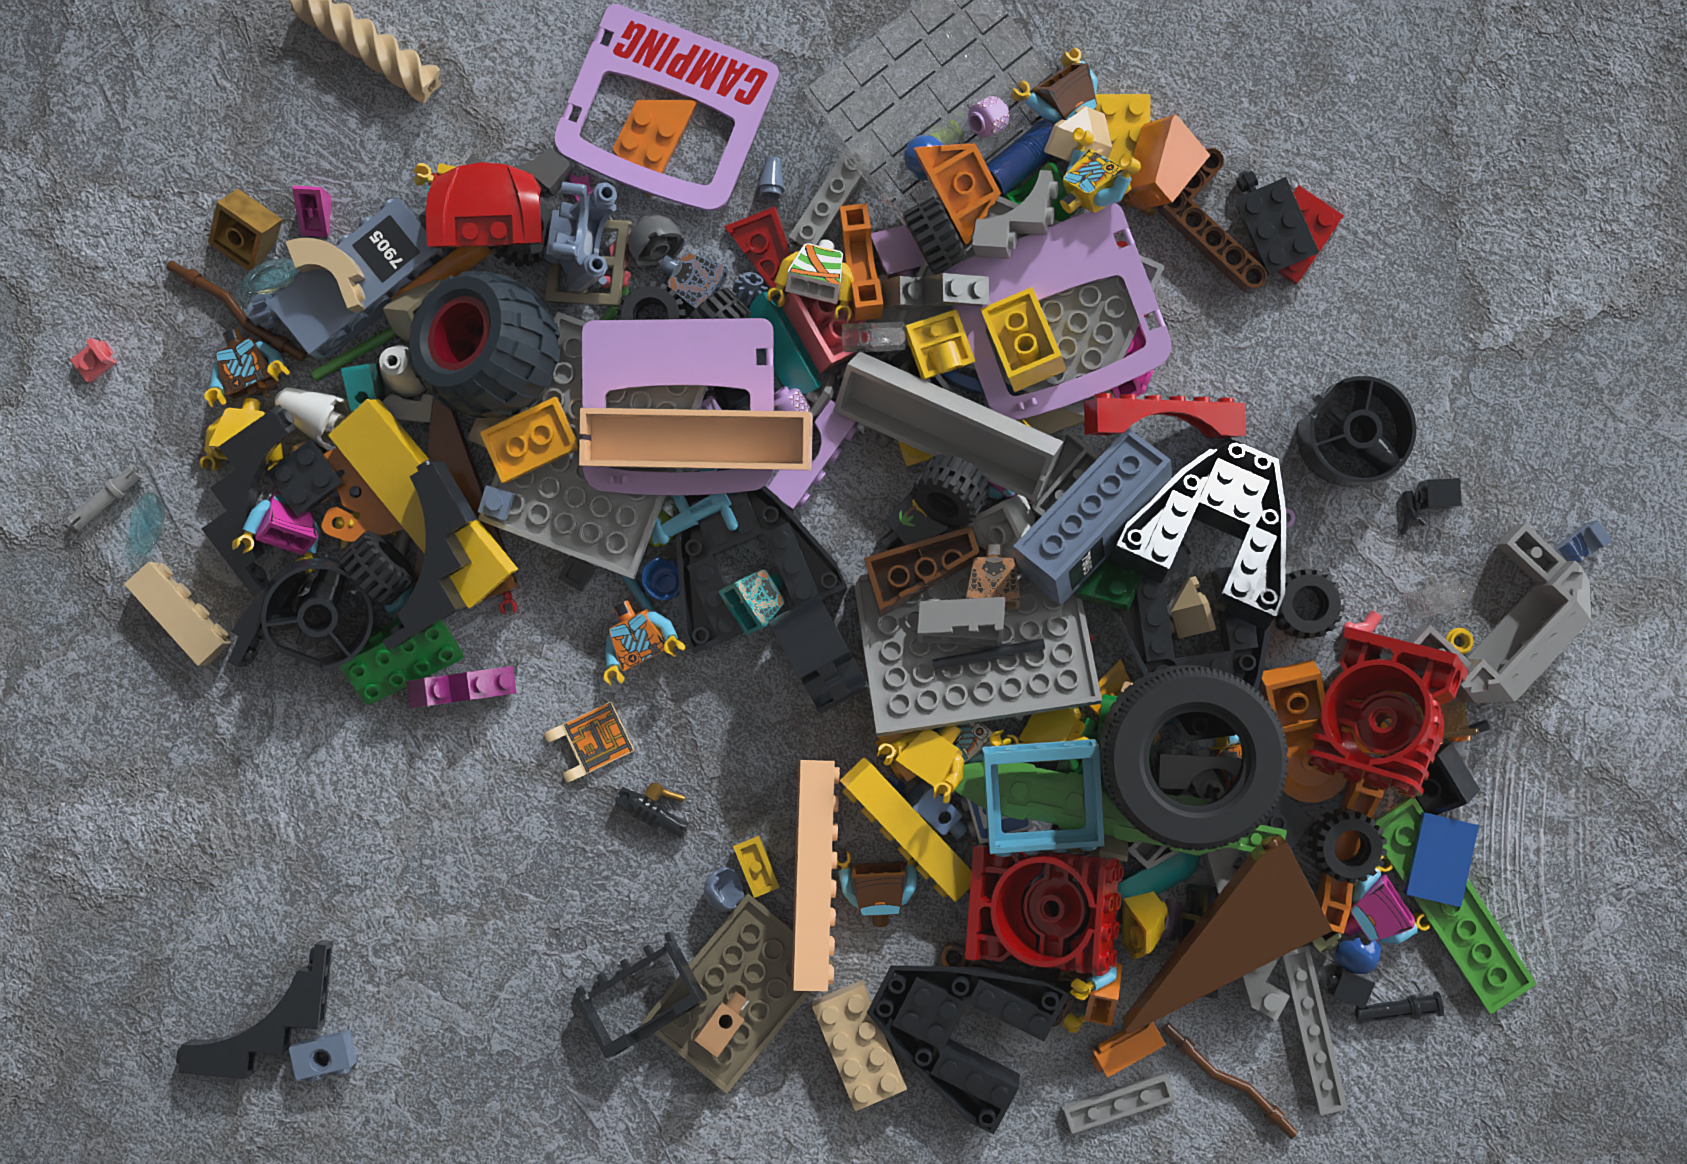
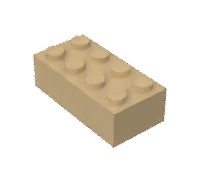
(858, 1046)

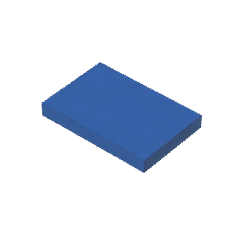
(1441, 859)

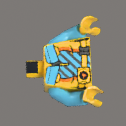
(1093, 178)

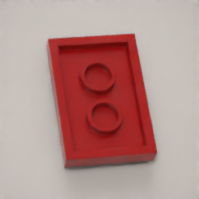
(1321, 222)

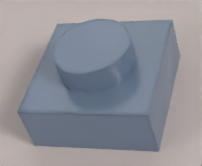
(496, 503)

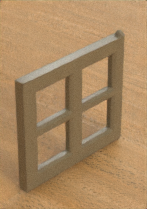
(617, 263)

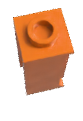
(1125, 1049)

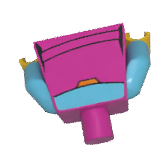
(277, 525)
(1381, 911)

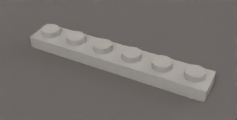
(1314, 1031)

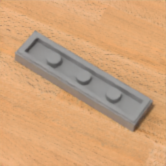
(1118, 1103)

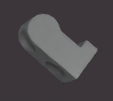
(409, 410)

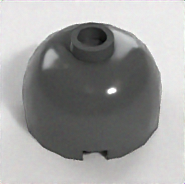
(654, 239)

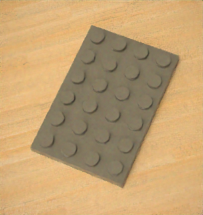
(743, 956)

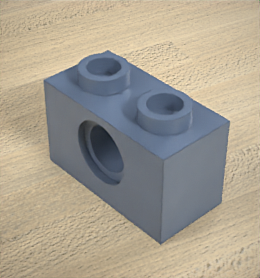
(337, 1046)

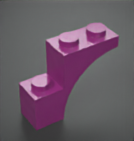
(461, 687)

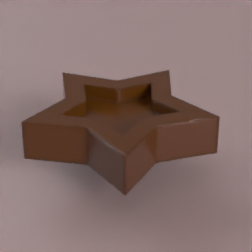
(263, 387)

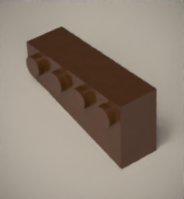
(916, 567)

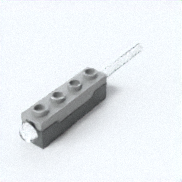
(825, 206)

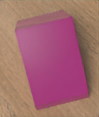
(312, 210)

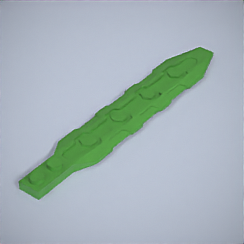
(1060, 801)

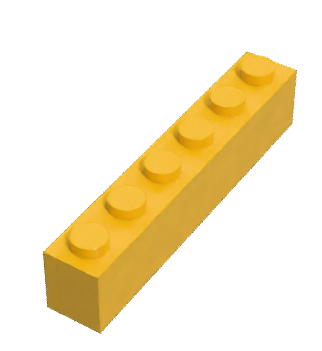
(908, 828)

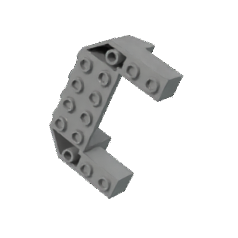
(1531, 631)

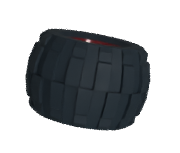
(484, 345)

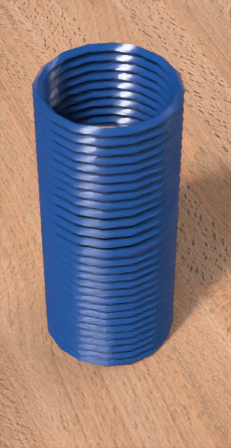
(1019, 159)

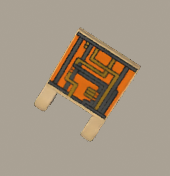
(595, 739)

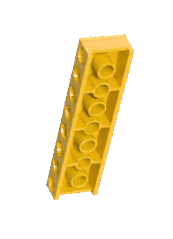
(385, 460)

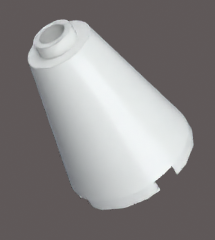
(397, 372)
(314, 413)

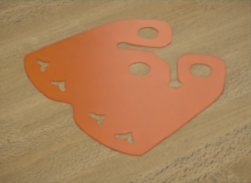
(374, 514)

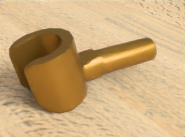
(655, 790)

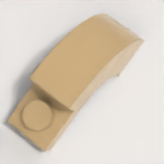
(317, 254)

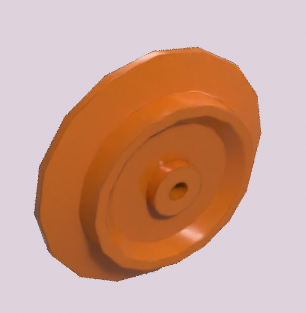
(1304, 780)

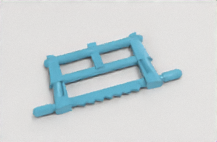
(691, 515)

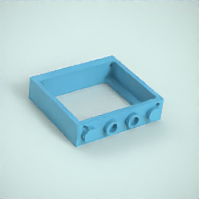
(1058, 841)

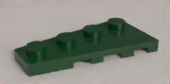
(1110, 585)

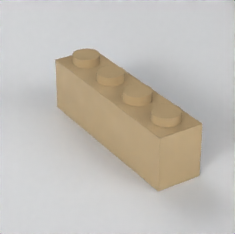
(178, 613)

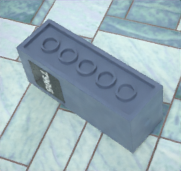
(390, 254)
(1091, 516)

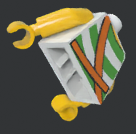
(816, 274)

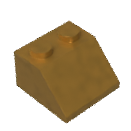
(243, 229)

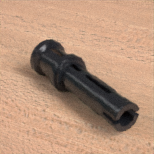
(1410, 1007)

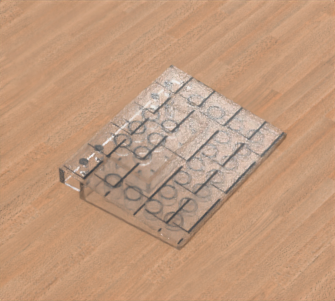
(922, 81)

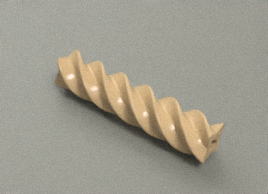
(377, 51)

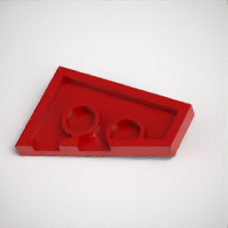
(762, 241)

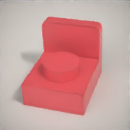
(93, 359)

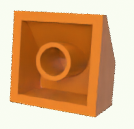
(1294, 694)

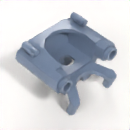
(577, 234)

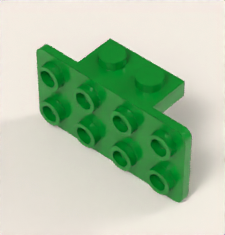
(382, 672)

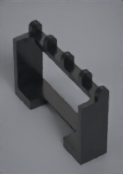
(612, 1048)

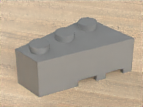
(1070, 464)
(962, 622)

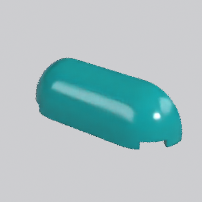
(790, 356)
(1159, 877)

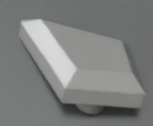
(822, 398)

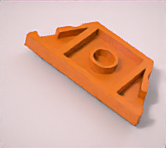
(653, 132)
(960, 183)

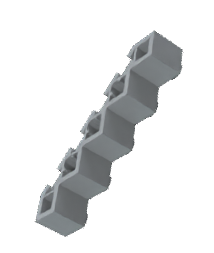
(1256, 990)

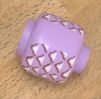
(988, 116)
(790, 400)

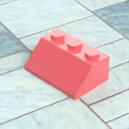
(819, 329)

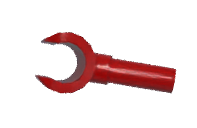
(508, 599)

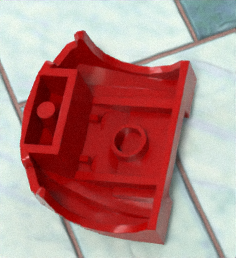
(483, 207)

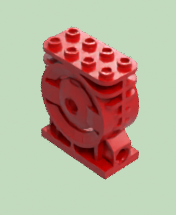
(1377, 665)
(997, 919)

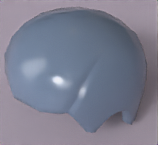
(723, 890)

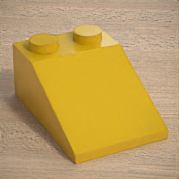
(1023, 339)

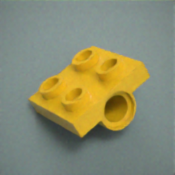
(939, 344)

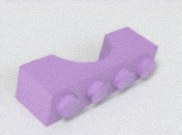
(793, 485)

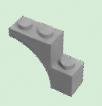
(998, 235)

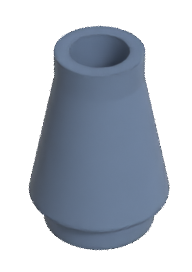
(771, 180)

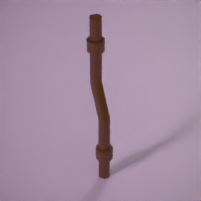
(195, 280)
(1187, 1047)

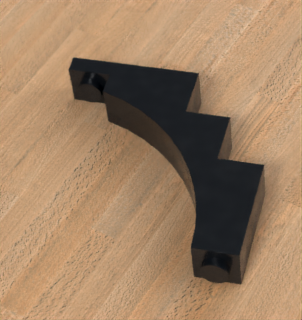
(237, 492)
(444, 515)
(300, 1007)

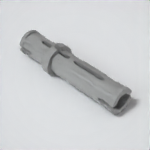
(114, 489)

